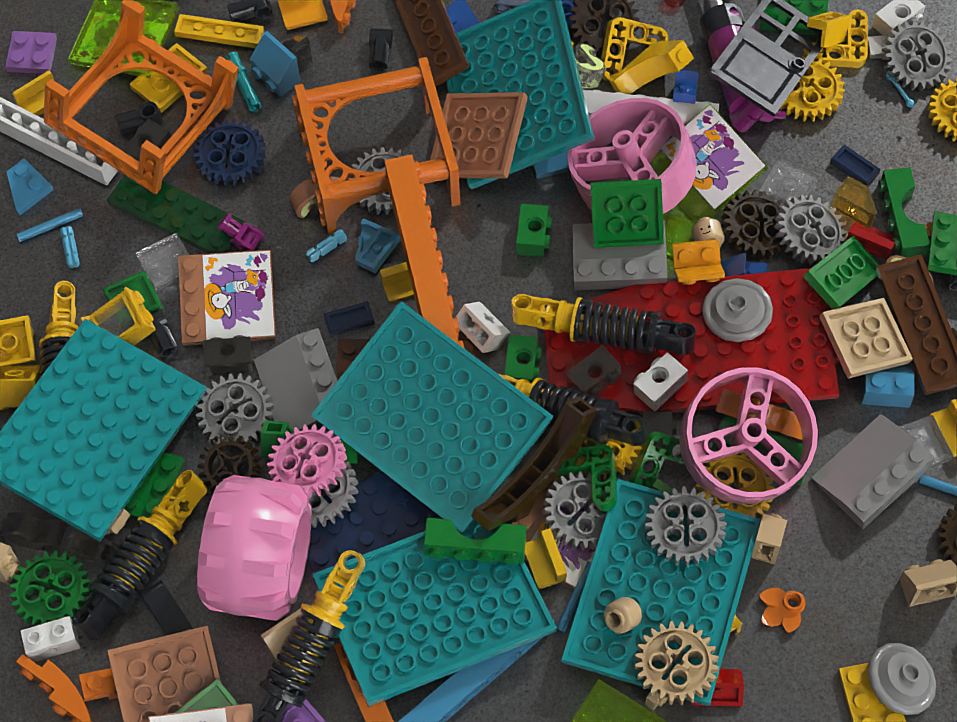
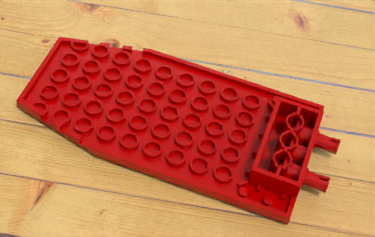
(791, 344)

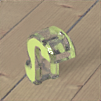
(590, 67)

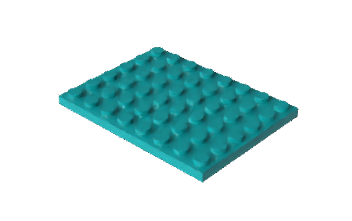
(530, 54)
(432, 416)
(94, 428)
(666, 592)
(433, 616)

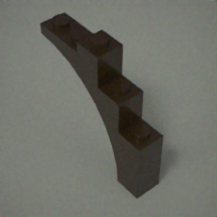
(540, 471)

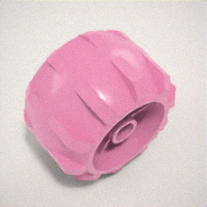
(254, 547)

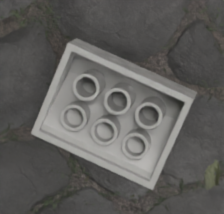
(615, 265)
(297, 378)
(873, 470)

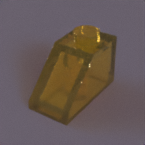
(855, 202)

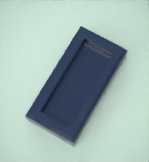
(855, 165)
(349, 318)

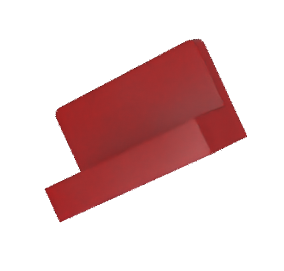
(873, 240)
(728, 689)

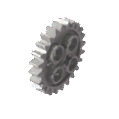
(917, 55)
(369, 164)
(809, 228)
(222, 396)
(565, 496)
(339, 499)
(708, 526)

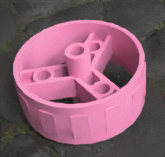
(638, 133)
(748, 434)

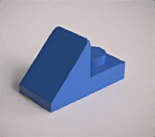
(685, 86)
(739, 266)

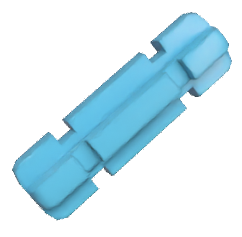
(326, 245)
(69, 247)

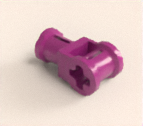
(243, 235)

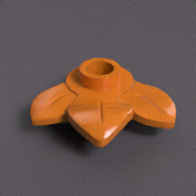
(780, 611)

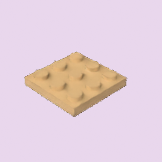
(865, 338)

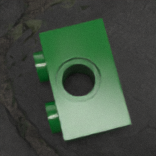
(531, 218)
(522, 349)

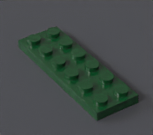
(174, 213)

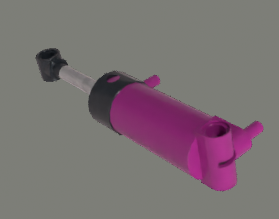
(719, 28)

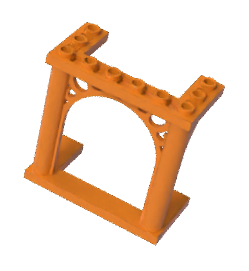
(154, 163)
(338, 195)

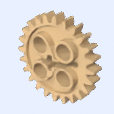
(657, 650)

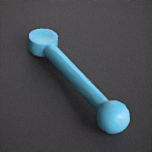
(909, 102)

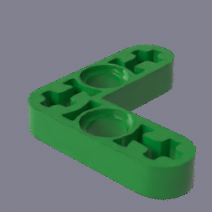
(657, 455)
(597, 467)

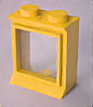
(124, 317)

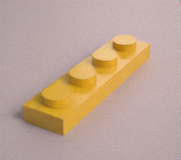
(218, 31)

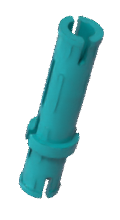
(244, 83)

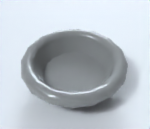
(737, 310)
(902, 678)

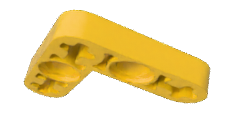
(625, 36)
(847, 51)

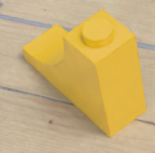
(653, 62)

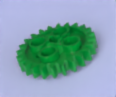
(60, 569)

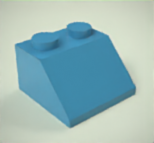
(274, 65)
(889, 387)

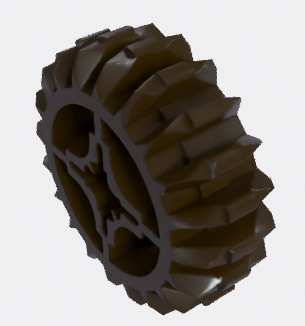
(239, 460)

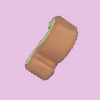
(304, 196)

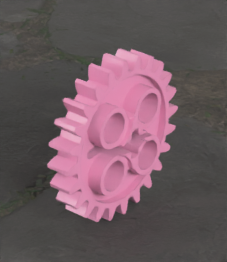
(308, 460)

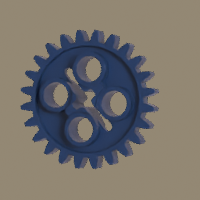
(250, 153)

